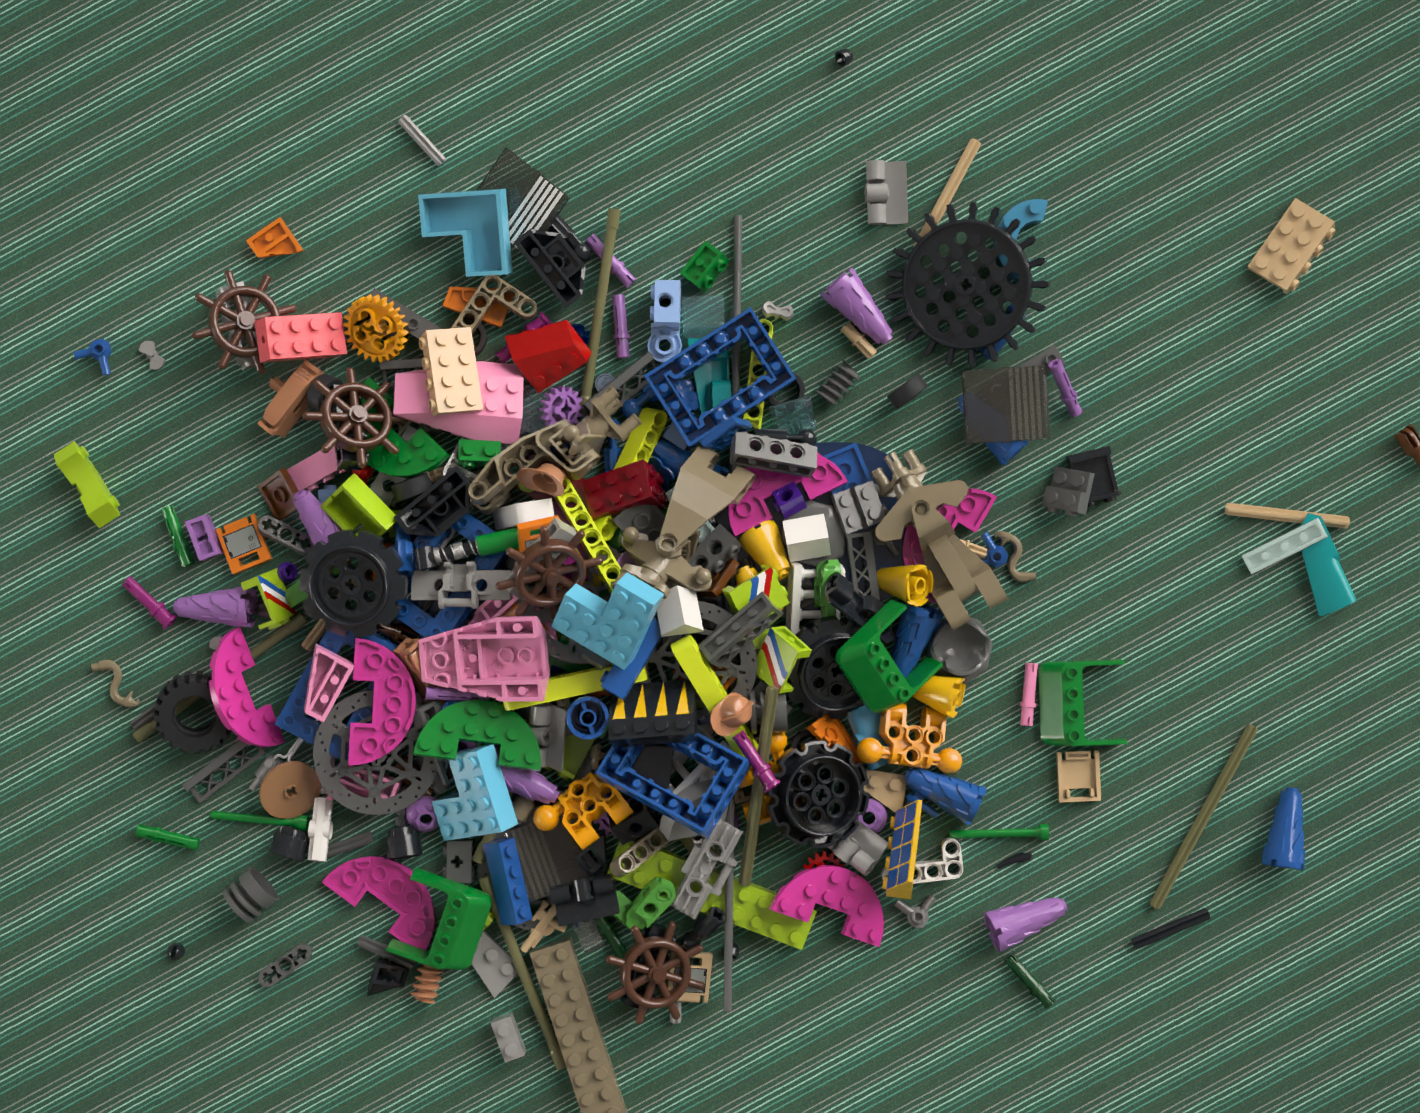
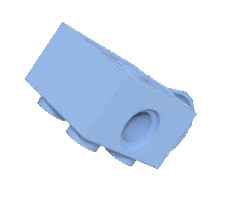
(666, 319)

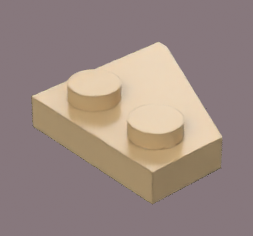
(886, 788)

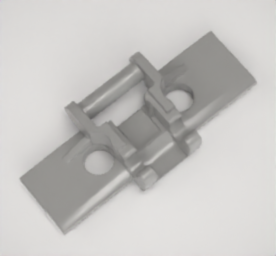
(458, 579)
(701, 864)

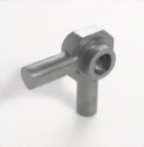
(917, 916)

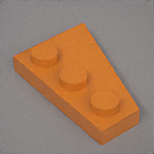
(459, 297)
(833, 731)

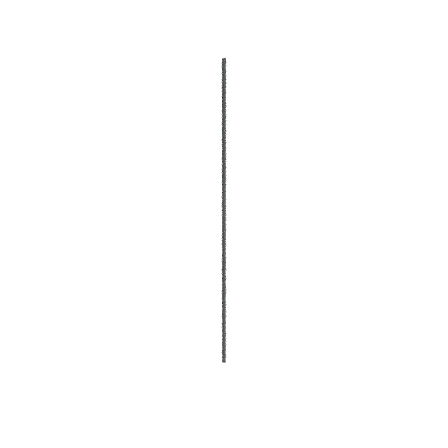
(736, 351)

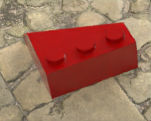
(548, 353)

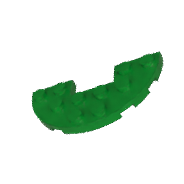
(414, 457)
(480, 723)

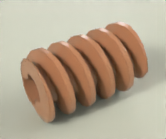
(427, 984)

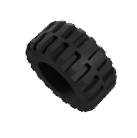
(176, 732)

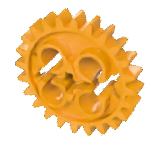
(375, 328)

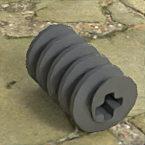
(838, 383)

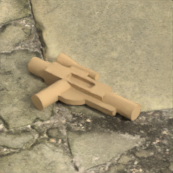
(544, 927)

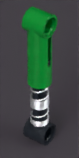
(484, 545)

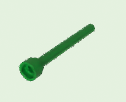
(300, 823)
(1040, 832)

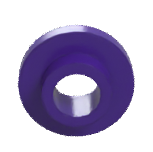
(291, 572)

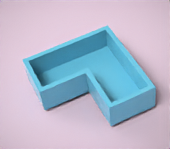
(481, 221)
(611, 627)
(482, 797)

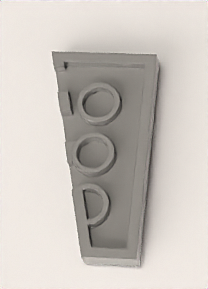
(493, 964)

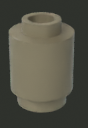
(522, 808)

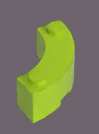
(95, 495)

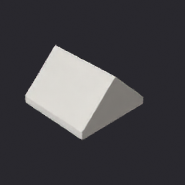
(806, 537)
(679, 613)

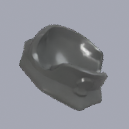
(836, 536)
(962, 651)

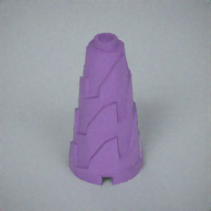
(857, 305)
(313, 517)
(221, 606)
(528, 783)
(1014, 923)

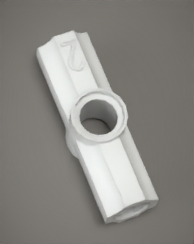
(320, 830)

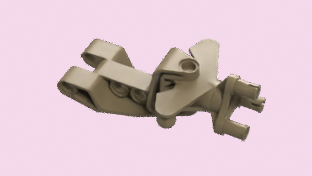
(584, 442)
(694, 501)
(955, 568)

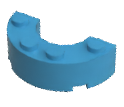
(1028, 213)

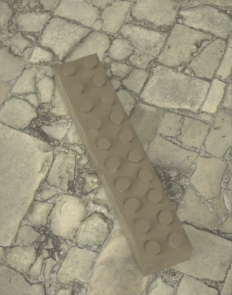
(577, 1028)

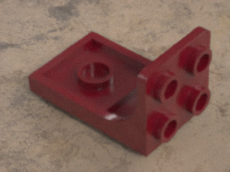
(623, 489)

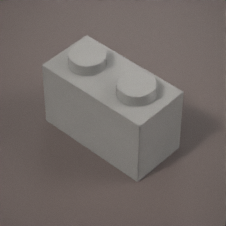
(508, 1037)

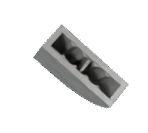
(673, 830)

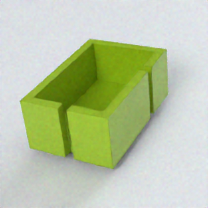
(358, 504)

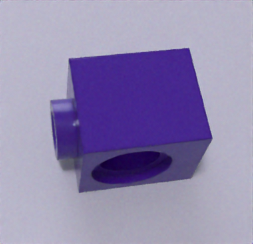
(788, 500)

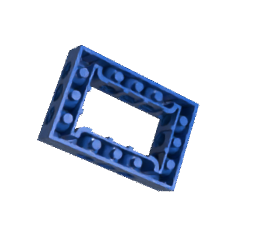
(742, 327)
(450, 617)
(292, 716)
(731, 771)

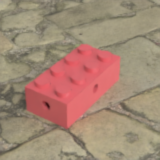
(300, 337)

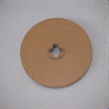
(283, 777)

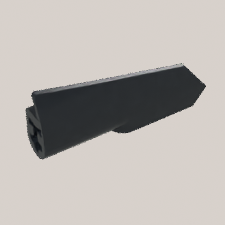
(858, 608)

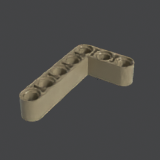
(492, 296)
(646, 850)

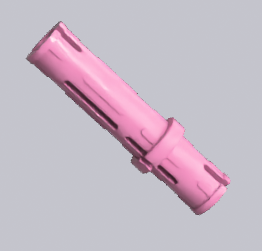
(1028, 698)

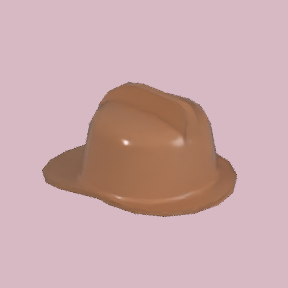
(543, 479)
(730, 714)

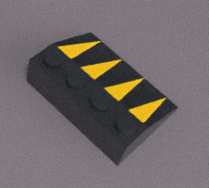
(654, 715)

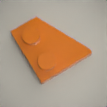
(274, 241)

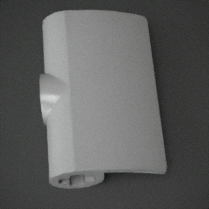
(886, 192)
(549, 728)
(860, 849)

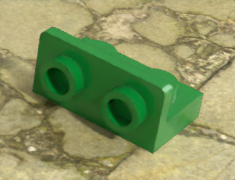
(705, 266)
(477, 452)

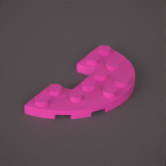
(752, 508)
(968, 513)
(232, 696)
(392, 702)
(392, 885)
(838, 890)

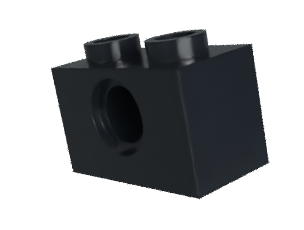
(637, 824)

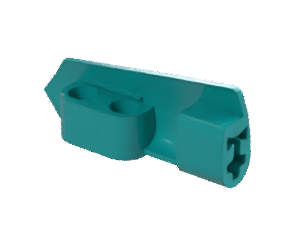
(712, 380)
(1325, 573)

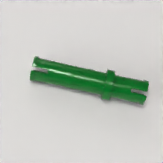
(177, 536)
(167, 837)

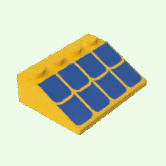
(903, 851)

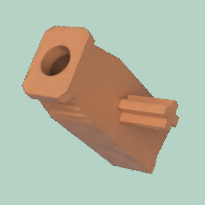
(290, 400)
(409, 654)

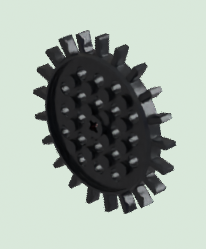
(916, 274)

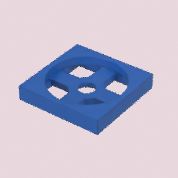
(722, 436)

